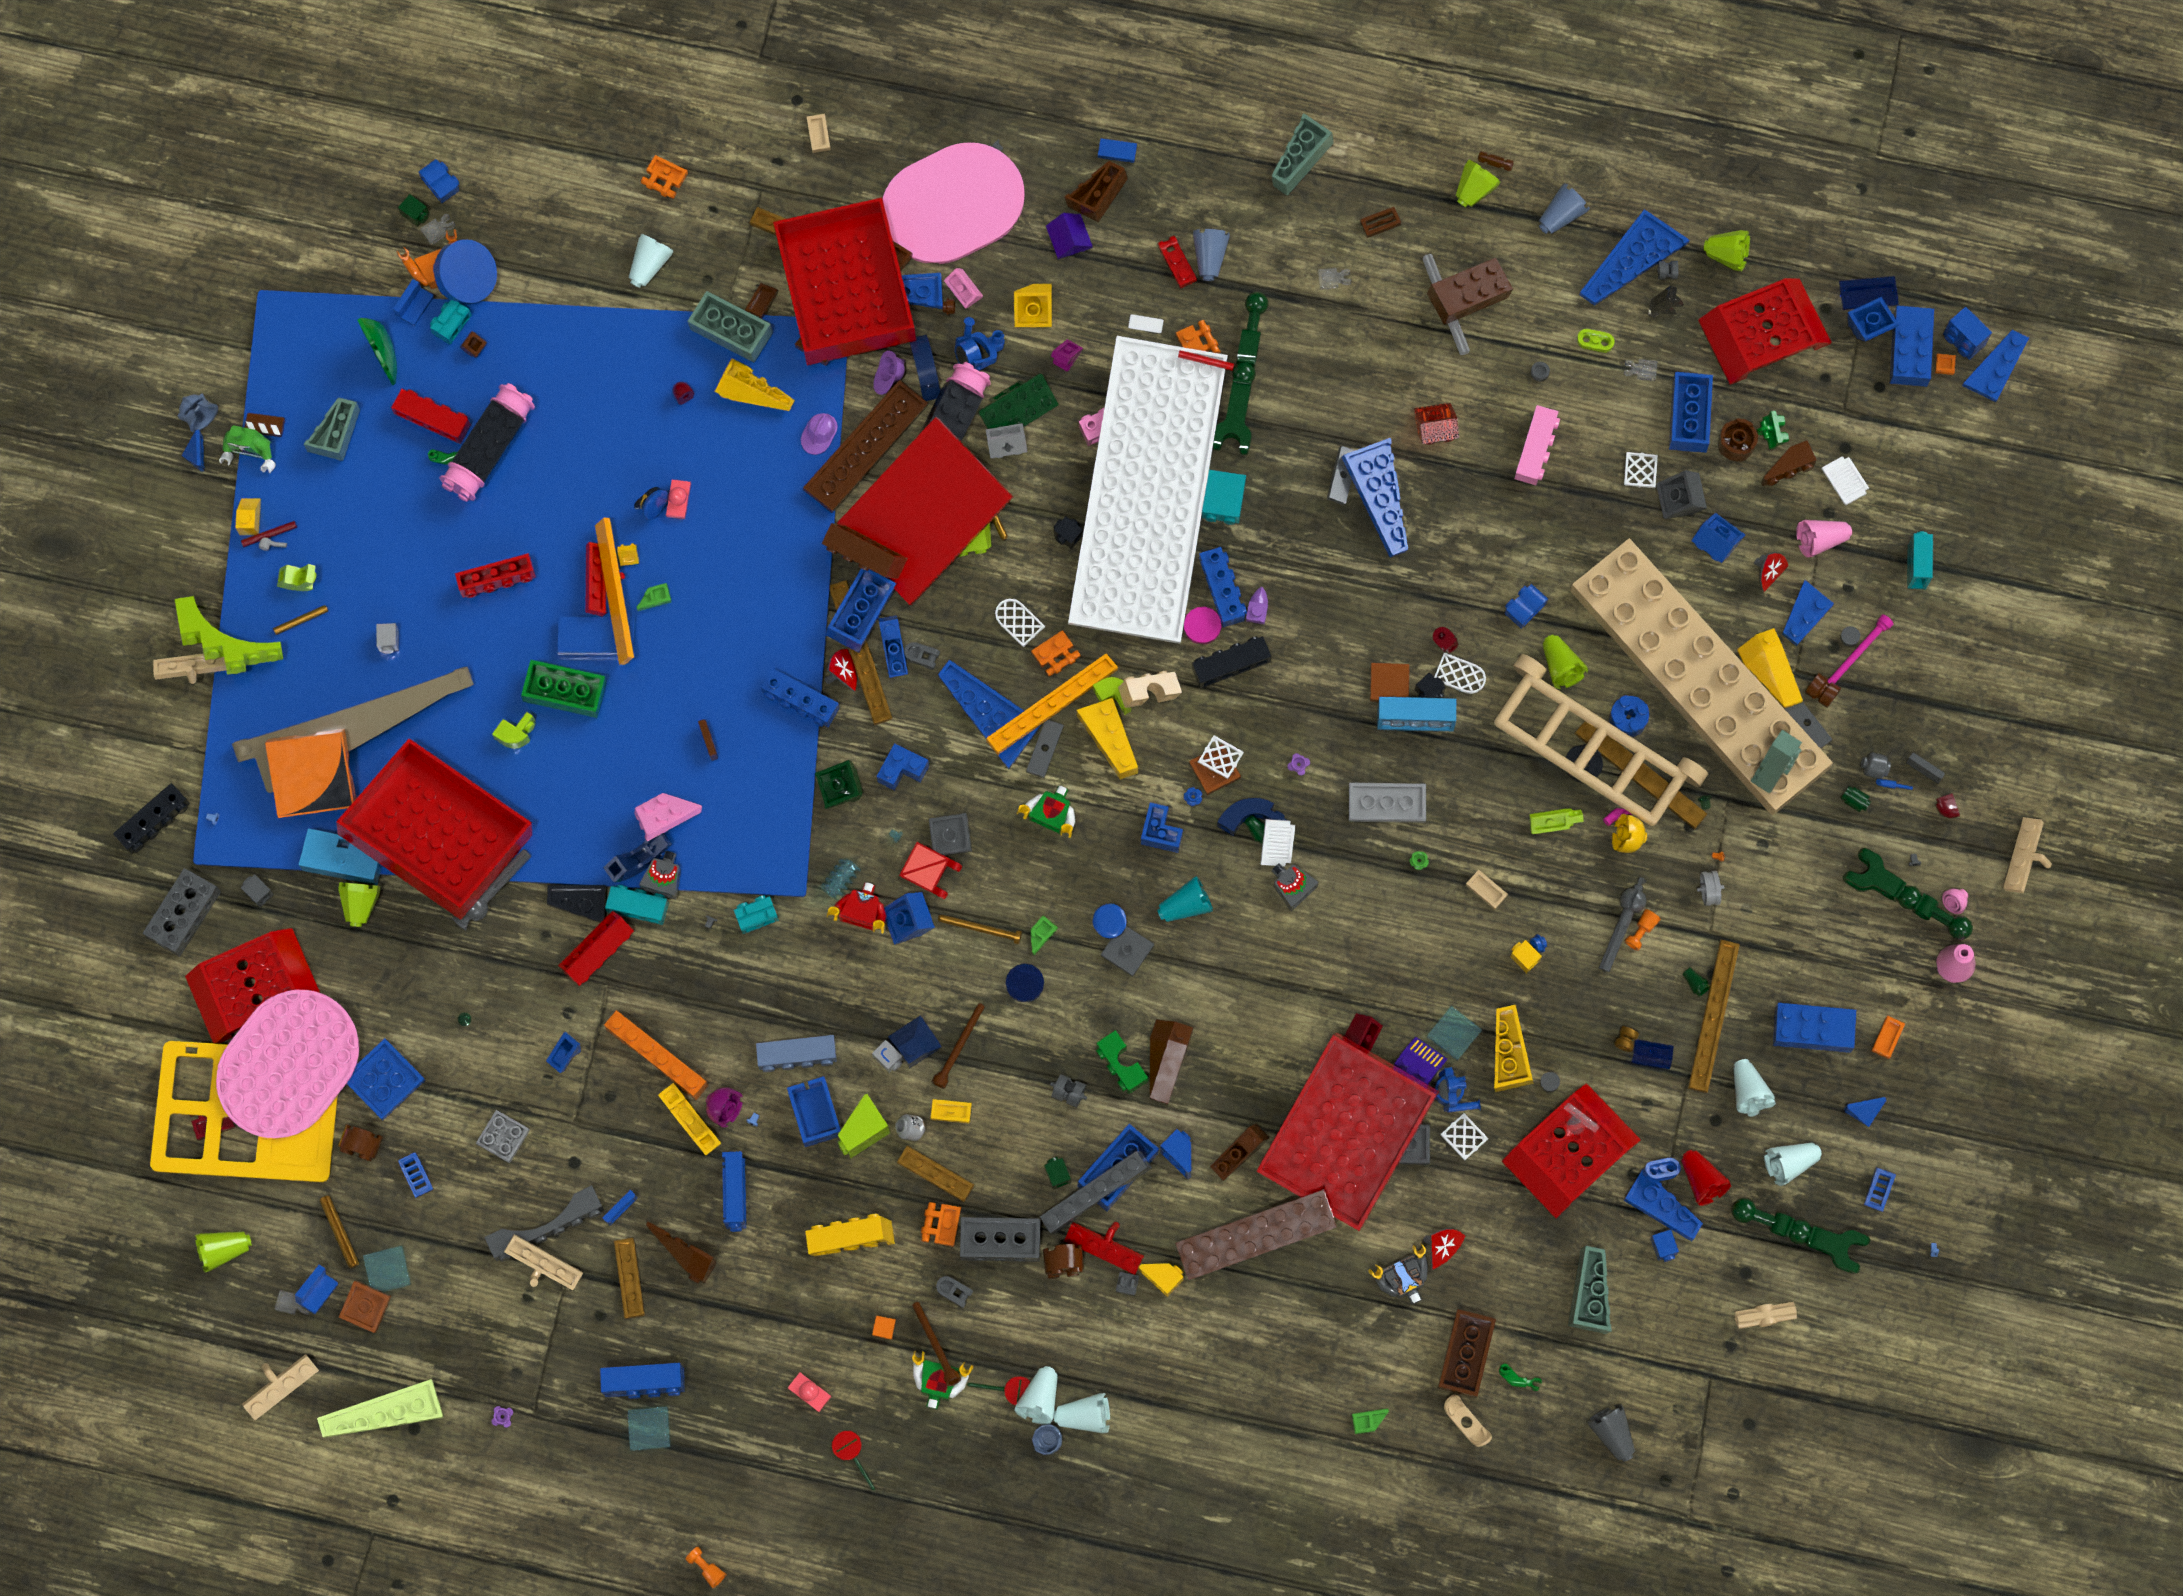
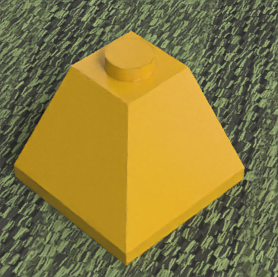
(1033, 306)

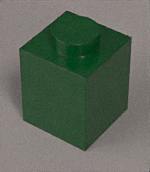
(413, 210)
(1057, 1172)

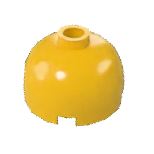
(1629, 834)

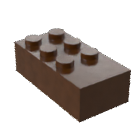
(1469, 291)
(864, 551)
(1466, 1353)

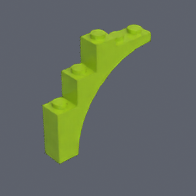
(216, 645)

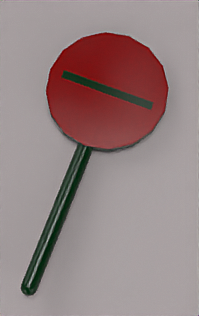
(1013, 1390)
(847, 1447)

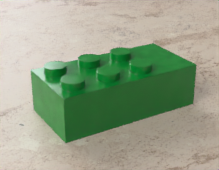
(563, 688)

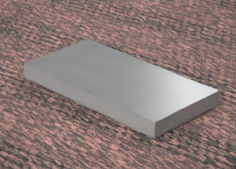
(1387, 802)

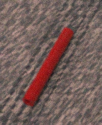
(1206, 360)

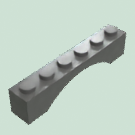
(1095, 1191)
(582, 1205)

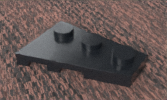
(580, 900)

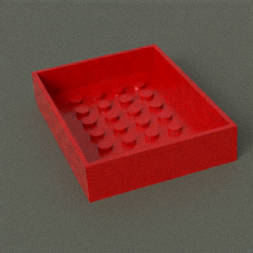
(844, 281)
(434, 828)
(1348, 1130)

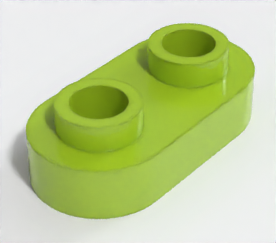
(1595, 340)

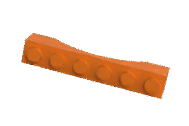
(656, 1054)

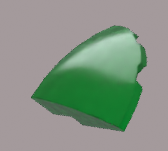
(381, 345)

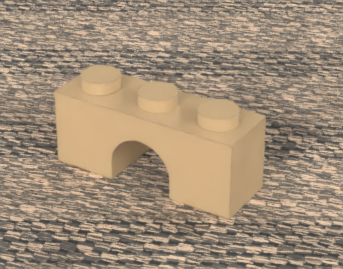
(1163, 685)

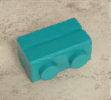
(450, 321)
(755, 914)

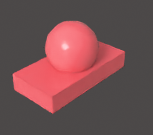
(678, 499)
(809, 1392)

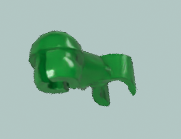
(440, 457)
(1514, 1380)

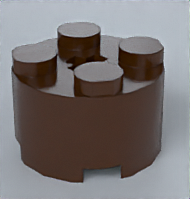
(1734, 449)
(360, 1142)
(1063, 1260)

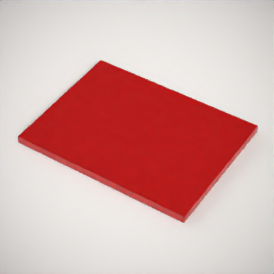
(928, 506)

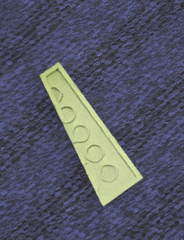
(397, 1408)

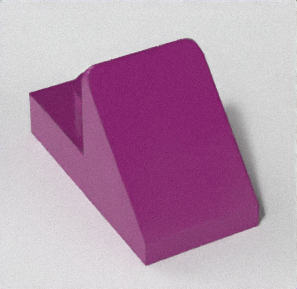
(1066, 354)

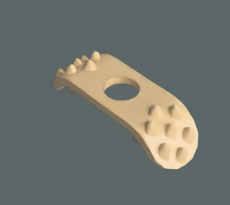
(1456, 1411)

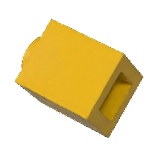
(1525, 956)

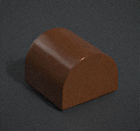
(473, 344)

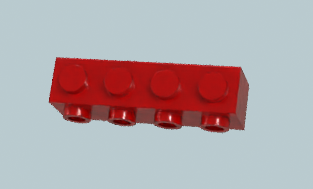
(431, 416)
(495, 575)
(596, 948)

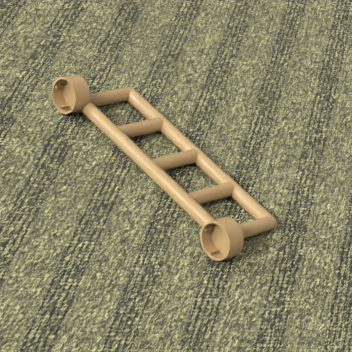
(1532, 676)

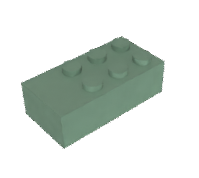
(730, 326)

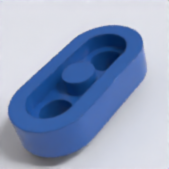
(1660, 1171)

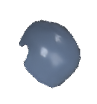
(1047, 1439)

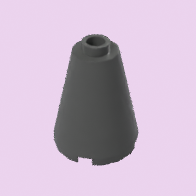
(1613, 1431)

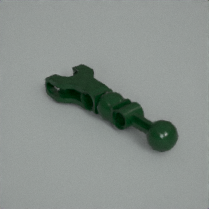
(1909, 897)
(1802, 1233)

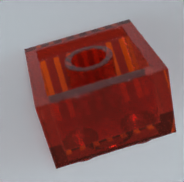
(1436, 423)

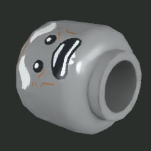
(910, 1127)

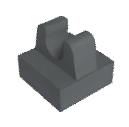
(1127, 1283)

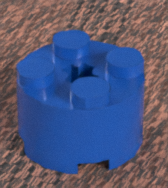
(1629, 706)

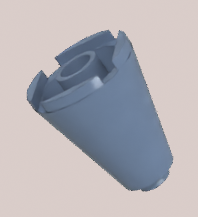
(1562, 210)
(1210, 251)

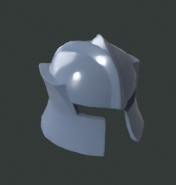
(197, 411)

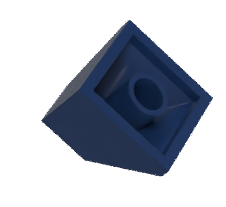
(915, 1041)

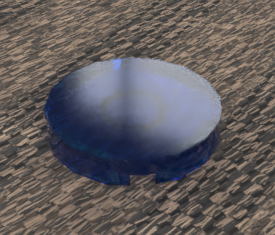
(1025, 983)

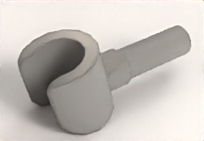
(265, 543)

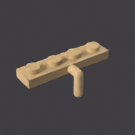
(187, 666)
(2024, 855)
(542, 1263)
(279, 1386)

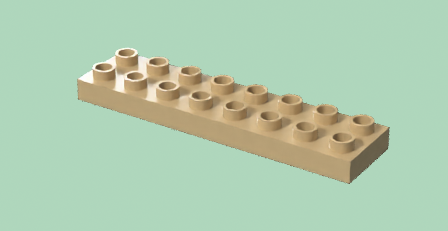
(1695, 671)

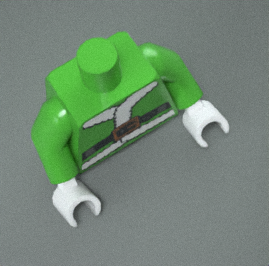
(249, 443)

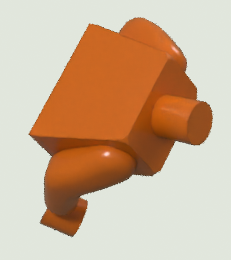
(422, 268)

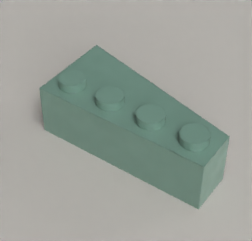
(1301, 154)
(1777, 761)
(1590, 1294)

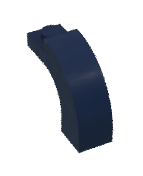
(925, 368)
(1241, 810)
(632, 863)

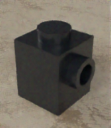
(1067, 532)
(1430, 687)

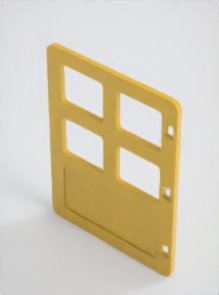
(290, 1158)

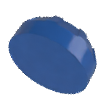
(465, 271)

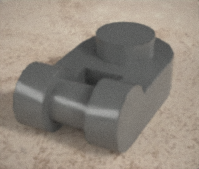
(915, 651)
(947, 1286)

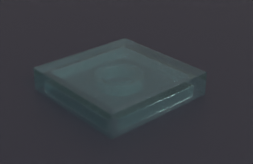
(1454, 1033)
(387, 1269)
(649, 1428)

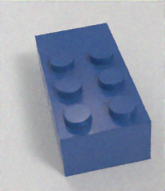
(1912, 346)
(1690, 412)
(860, 609)
(1814, 1027)
(1122, 1147)
(643, 1380)

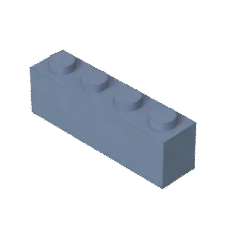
(796, 1052)

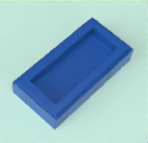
(1117, 150)
(620, 1208)

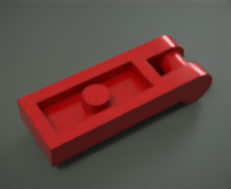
(1177, 262)

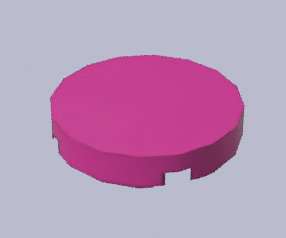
(1202, 625)

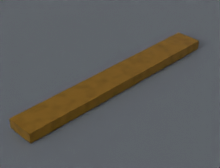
(865, 667)
(1644, 777)
(1713, 1016)

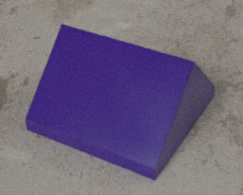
(1068, 235)

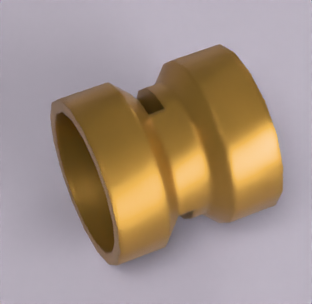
(1626, 1039)

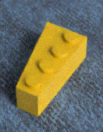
(1109, 735)
(1511, 1058)
(849, 1235)

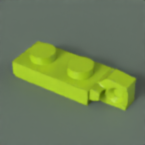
(1554, 820)

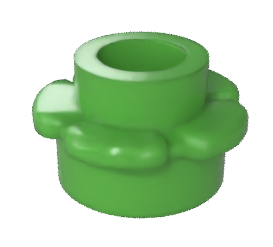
(1419, 855)

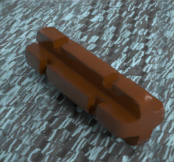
(1495, 161)

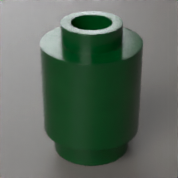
(1856, 799)

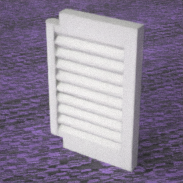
(1845, 480)
(1277, 842)

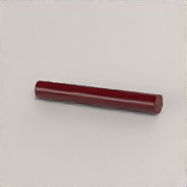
(269, 533)

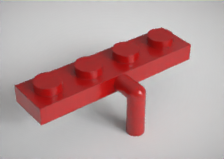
(595, 585)
(1104, 1247)

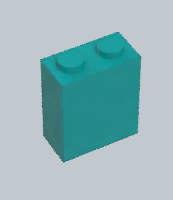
(1223, 497)
(1920, 560)

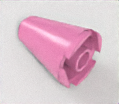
(1821, 535)
(1956, 963)

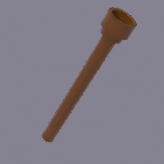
(941, 1078)
(951, 1376)

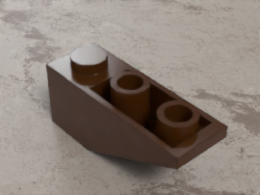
(1795, 459)
(1239, 1151)

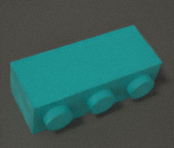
(637, 904)

